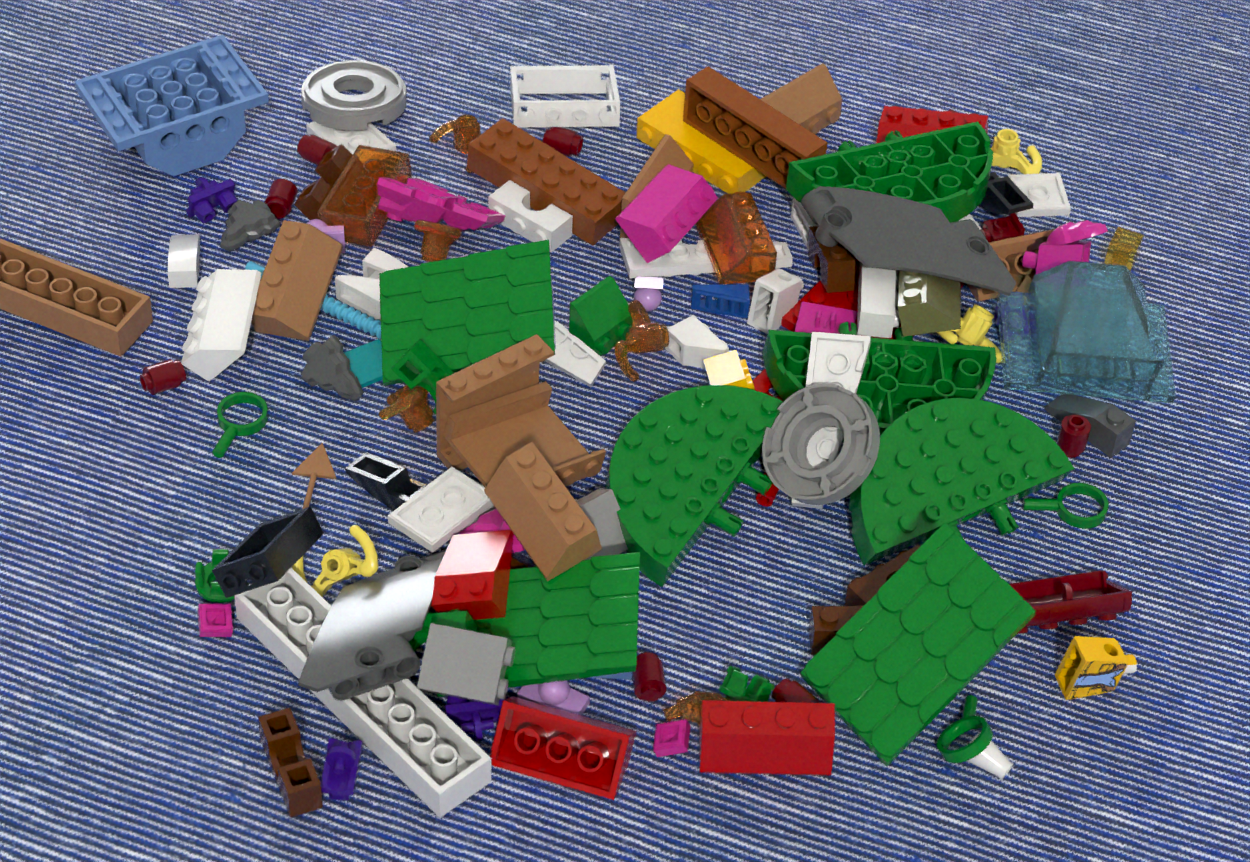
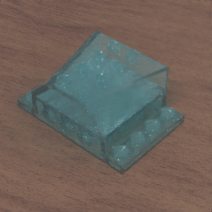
(1086, 335)

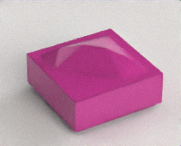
(215, 620)
(671, 738)

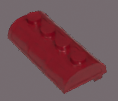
(1073, 599)

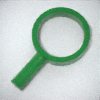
(233, 430)
(1063, 513)
(968, 722)

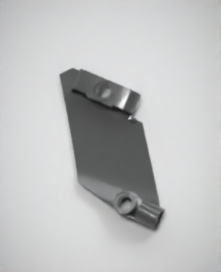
(905, 237)
(369, 630)

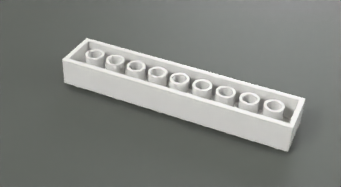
(392, 721)

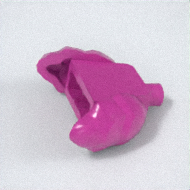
(1064, 246)

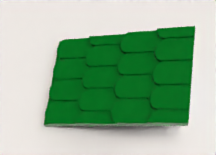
(467, 305)
(573, 623)
(917, 643)

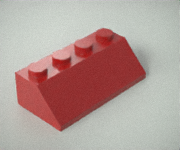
(919, 121)
(766, 738)
(561, 747)

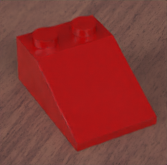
(475, 574)

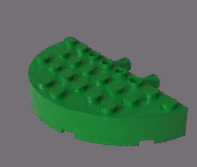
(933, 168)
(895, 374)
(681, 467)
(949, 467)

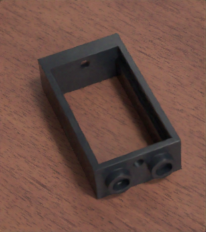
(268, 552)

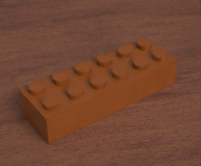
(747, 125)
(552, 178)

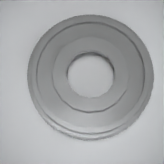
(328, 107)
(799, 418)

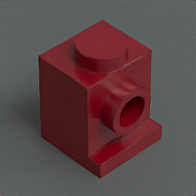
(1002, 228)

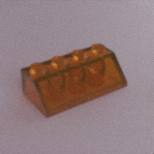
(355, 194)
(737, 239)

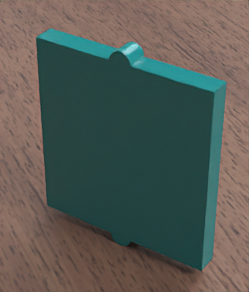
(366, 362)

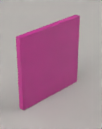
(823, 318)

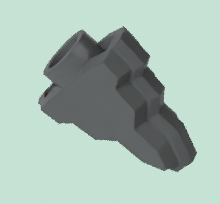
(247, 223)
(330, 369)

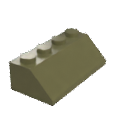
(928, 303)

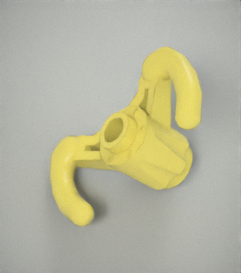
(1007, 153)
(973, 330)
(343, 563)

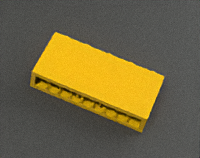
(708, 157)

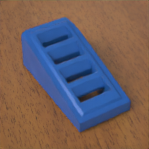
(735, 303)

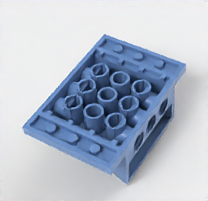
(176, 105)

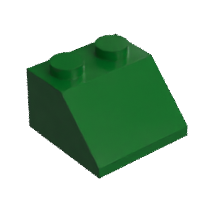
(600, 316)

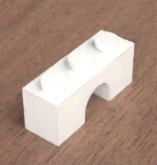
(541, 225)

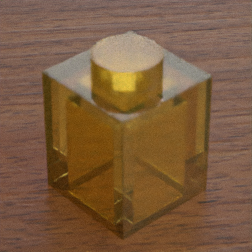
(1124, 248)

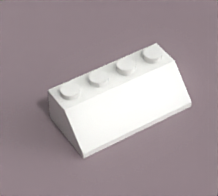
(220, 321)

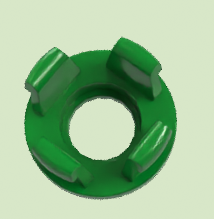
(205, 579)
(736, 683)

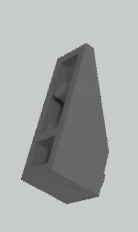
(1110, 426)

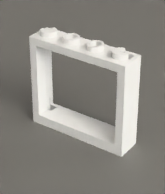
(565, 81)

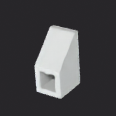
(693, 342)

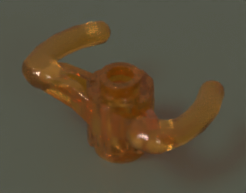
(465, 131)
(436, 239)
(641, 338)
(411, 407)

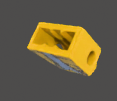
(1093, 667)

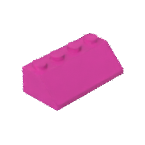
(665, 211)

